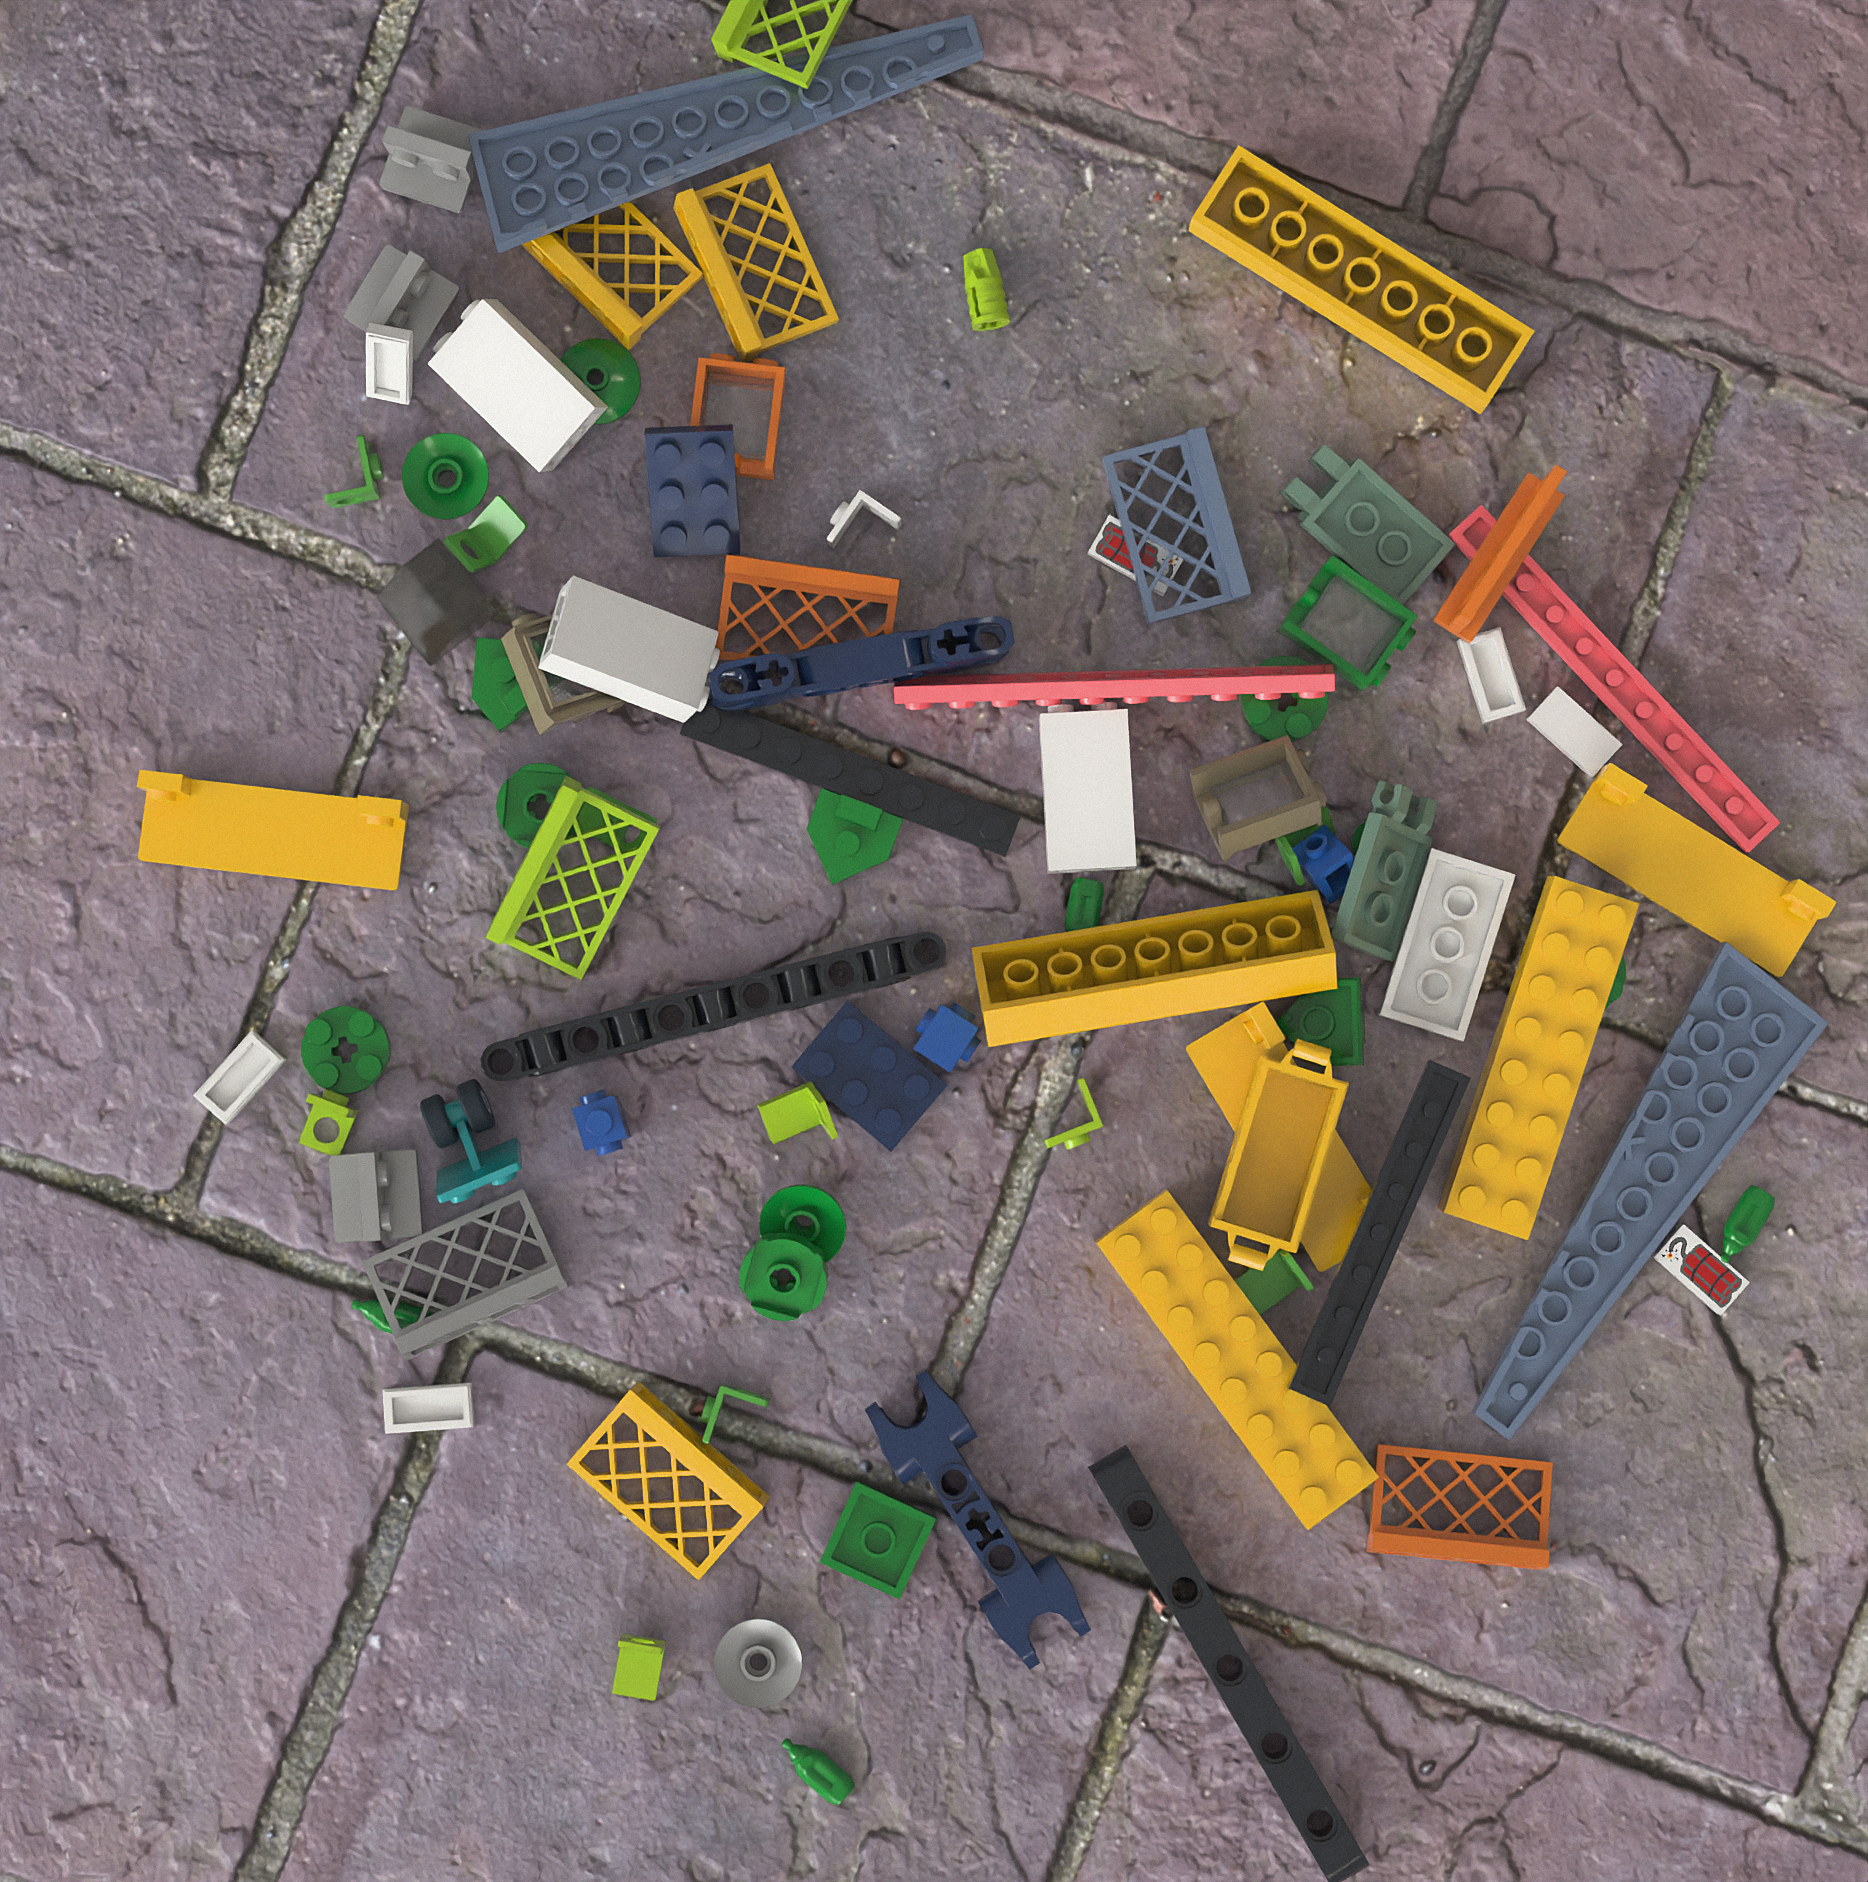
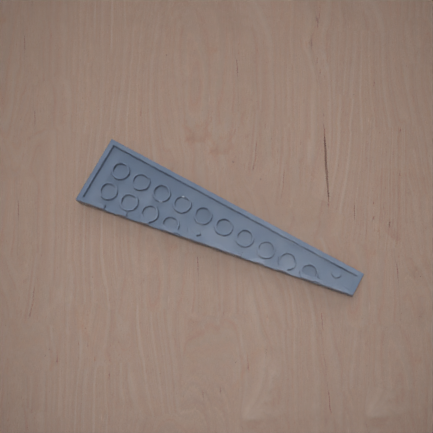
(611, 152)
(1703, 1095)

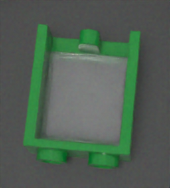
(1349, 624)

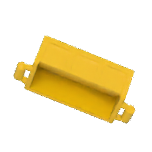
(1278, 1154)

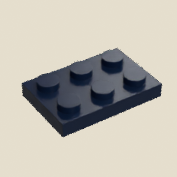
(692, 490)
(869, 1076)

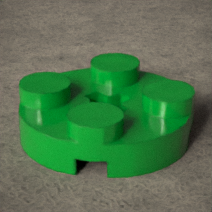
(1295, 721)
(519, 792)
(324, 1036)
(786, 1251)

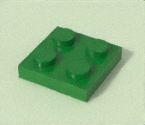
(878, 1539)

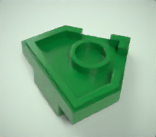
(495, 684)
(850, 835)
(1331, 1021)

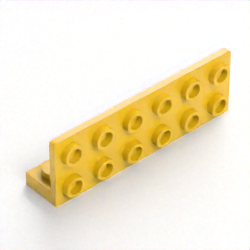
(272, 831)
(1692, 871)
(1227, 1065)

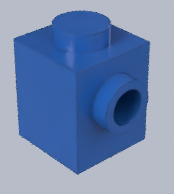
(1325, 863)
(947, 1036)
(601, 1122)

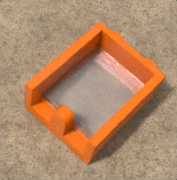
(750, 400)

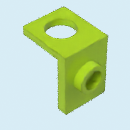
(333, 1106)
(796, 1112)
(1078, 1135)
(638, 1666)

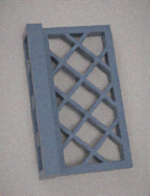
(1213, 516)

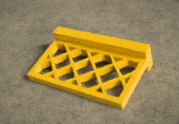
(718, 265)
(601, 297)
(699, 1458)

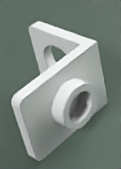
(846, 513)

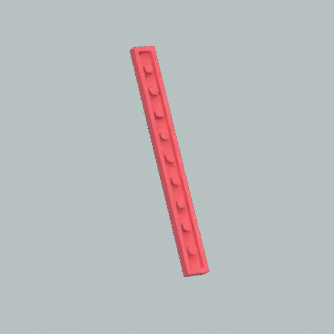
(1132, 685)
(1627, 693)

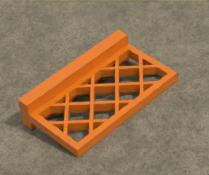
(1501, 554)
(800, 579)
(1453, 1545)

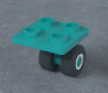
(492, 1165)

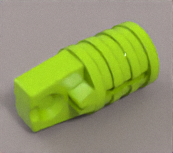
(985, 291)

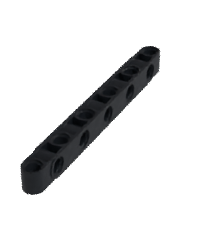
(712, 1007)
(1241, 1692)

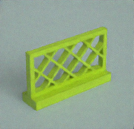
(741, 23)
(538, 861)

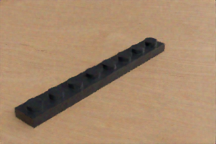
(854, 777)
(1379, 1232)

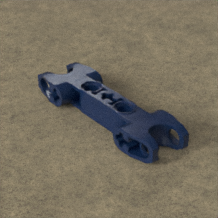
(861, 663)
(1021, 1588)

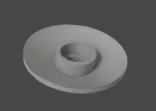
(749, 1684)

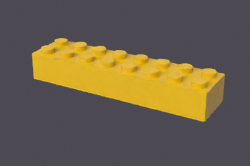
(1360, 279)
(1154, 968)
(1538, 1056)
(1235, 1359)

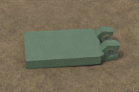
(1368, 525)
(1385, 872)

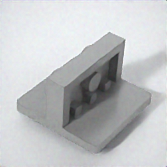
(429, 159)
(403, 295)
(375, 1196)

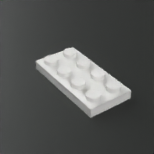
(1446, 945)

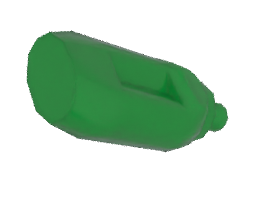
(1084, 904)
(1746, 1221)
(372, 1310)
(819, 1772)

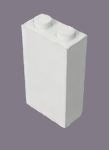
(516, 384)
(630, 650)
(1087, 789)

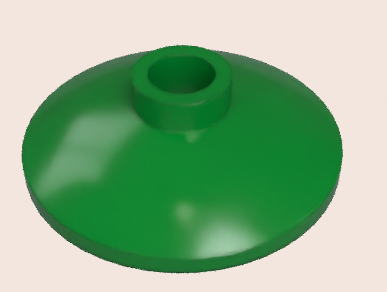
(620, 371)
(432, 459)
(827, 1216)

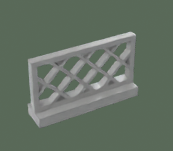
(473, 1311)

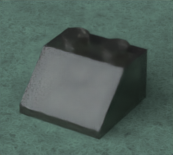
(435, 602)

